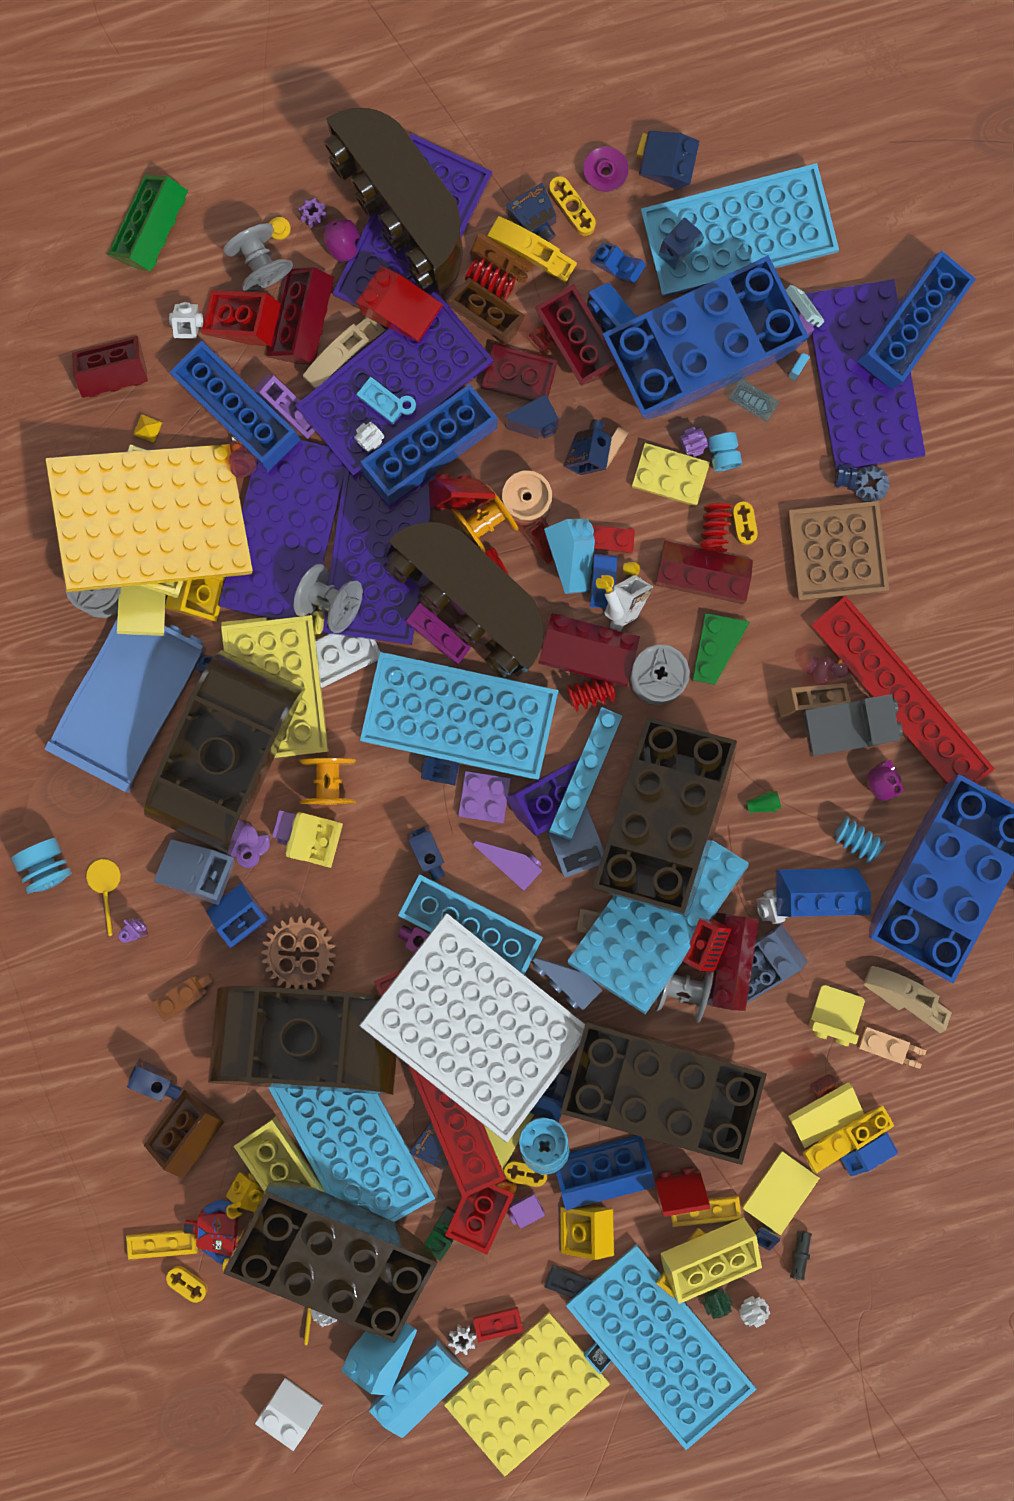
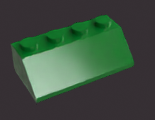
(148, 222)

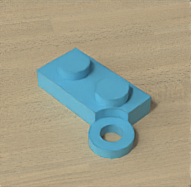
(384, 401)

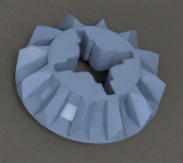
(868, 493)

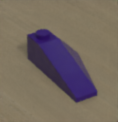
(540, 800)

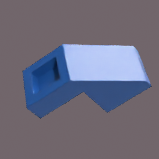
(616, 263)
(602, 566)
(869, 1155)

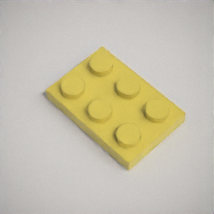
(670, 474)

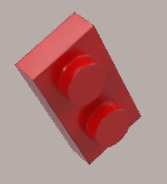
(614, 539)
(498, 1324)

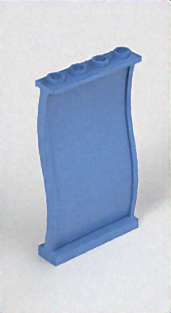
(125, 703)

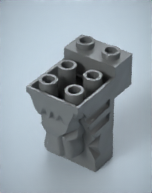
(852, 725)

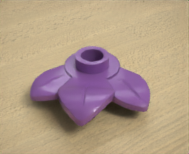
(250, 843)

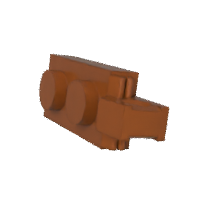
(182, 996)

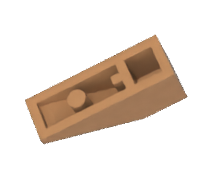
(796, 700)

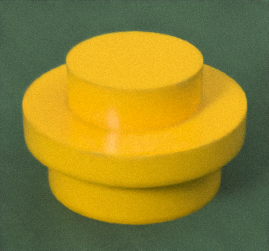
(281, 228)

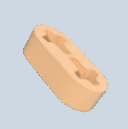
(616, 442)

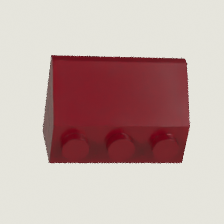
(109, 367)

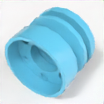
(41, 866)
(545, 1133)

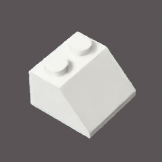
(289, 1414)

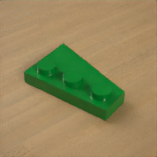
(716, 645)

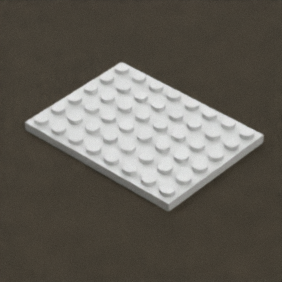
(475, 1027)

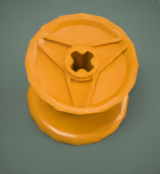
(484, 520)
(327, 781)

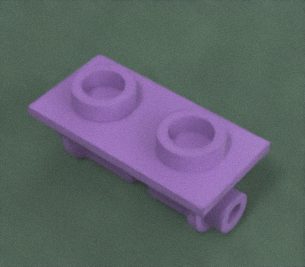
(133, 930)

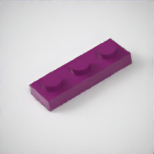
(437, 633)

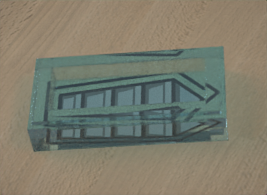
(753, 400)

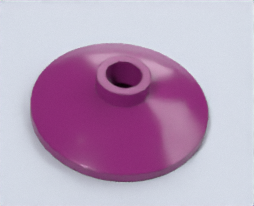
(609, 159)

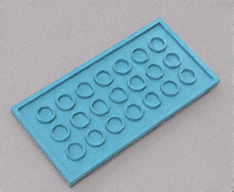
(742, 223)
(459, 715)
(640, 947)
(355, 1149)
(660, 1347)

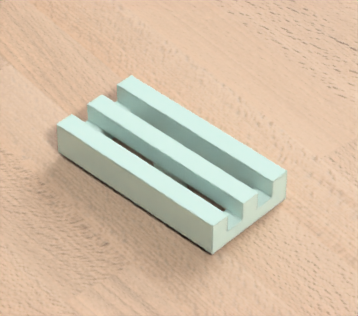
(805, 305)

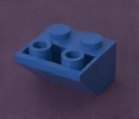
(609, 307)
(237, 915)

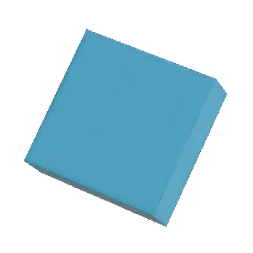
(797, 368)

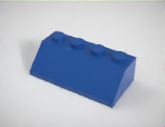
(822, 892)
(605, 1172)

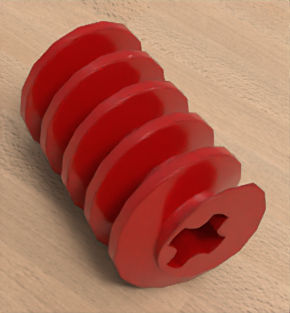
(491, 279)
(715, 526)
(590, 693)

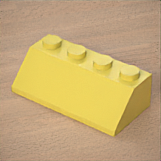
(275, 1157)
(711, 1260)

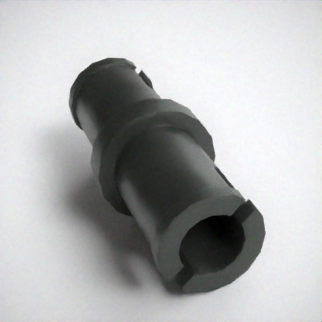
(800, 1255)

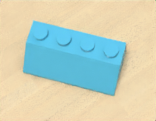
(418, 1389)

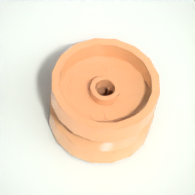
(525, 484)

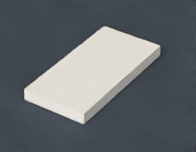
(343, 655)

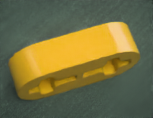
(739, 524)
(522, 1178)
(183, 1288)

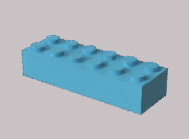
(431, 901)

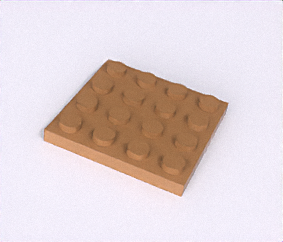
(838, 551)

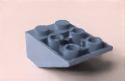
(582, 851)
(195, 871)
(774, 961)
(577, 986)

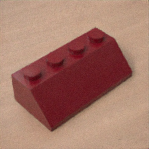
(301, 315)
(577, 335)
(704, 572)
(589, 649)
(734, 968)

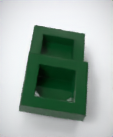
(437, 1241)

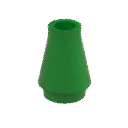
(764, 803)

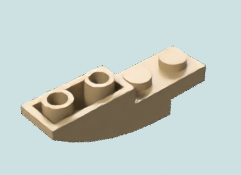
(342, 351)
(906, 993)

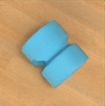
(724, 451)

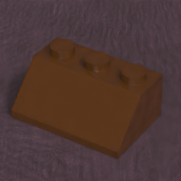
(486, 311)
(183, 1134)

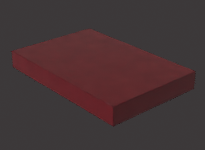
(519, 373)

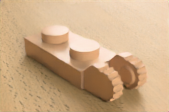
(889, 1047)

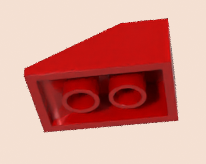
(398, 304)
(241, 317)
(458, 493)
(681, 1191)
(481, 1216)

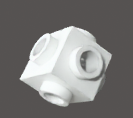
(185, 320)
(768, 907)

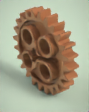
(298, 974)

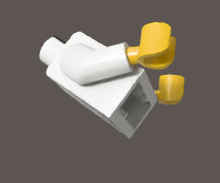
(626, 598)

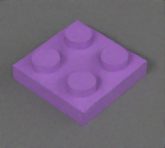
(484, 797)

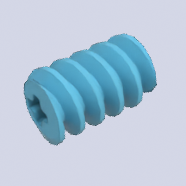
(858, 840)

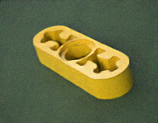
(558, 196)

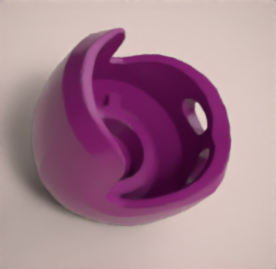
(340, 239)
(883, 780)

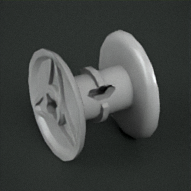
(251, 245)
(315, 593)
(96, 602)
(672, 667)
(696, 989)

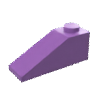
(283, 403)
(513, 864)

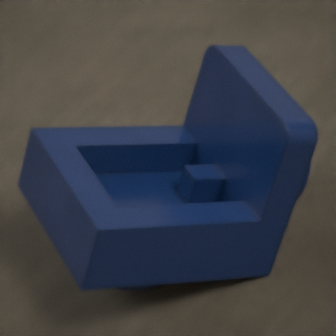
(439, 771)

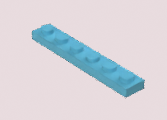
(585, 774)

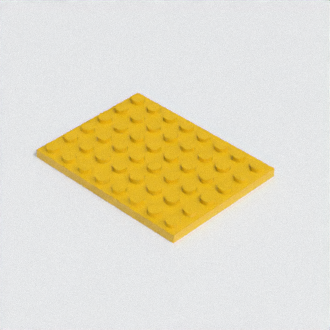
(147, 517)

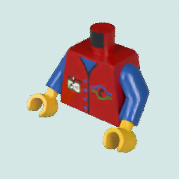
(216, 1229)

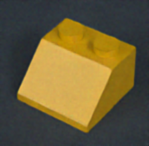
(198, 598)
(587, 1232)

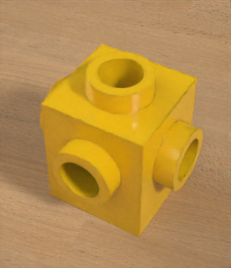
(245, 1190)

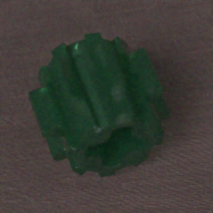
(717, 1303)

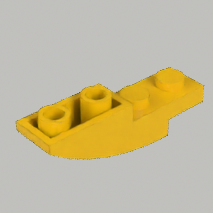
(532, 248)
(848, 1138)

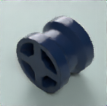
(845, 477)

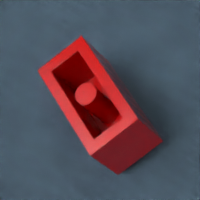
(707, 944)

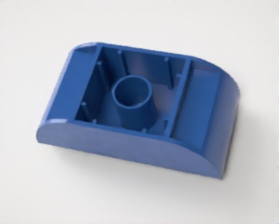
(706, 339)
(948, 879)

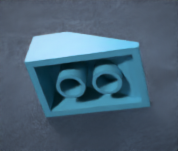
(573, 552)
(377, 1361)

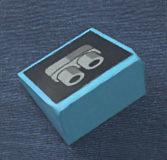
(597, 1358)

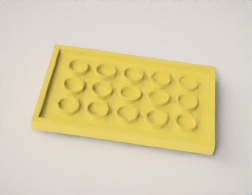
(289, 651)
(526, 1394)

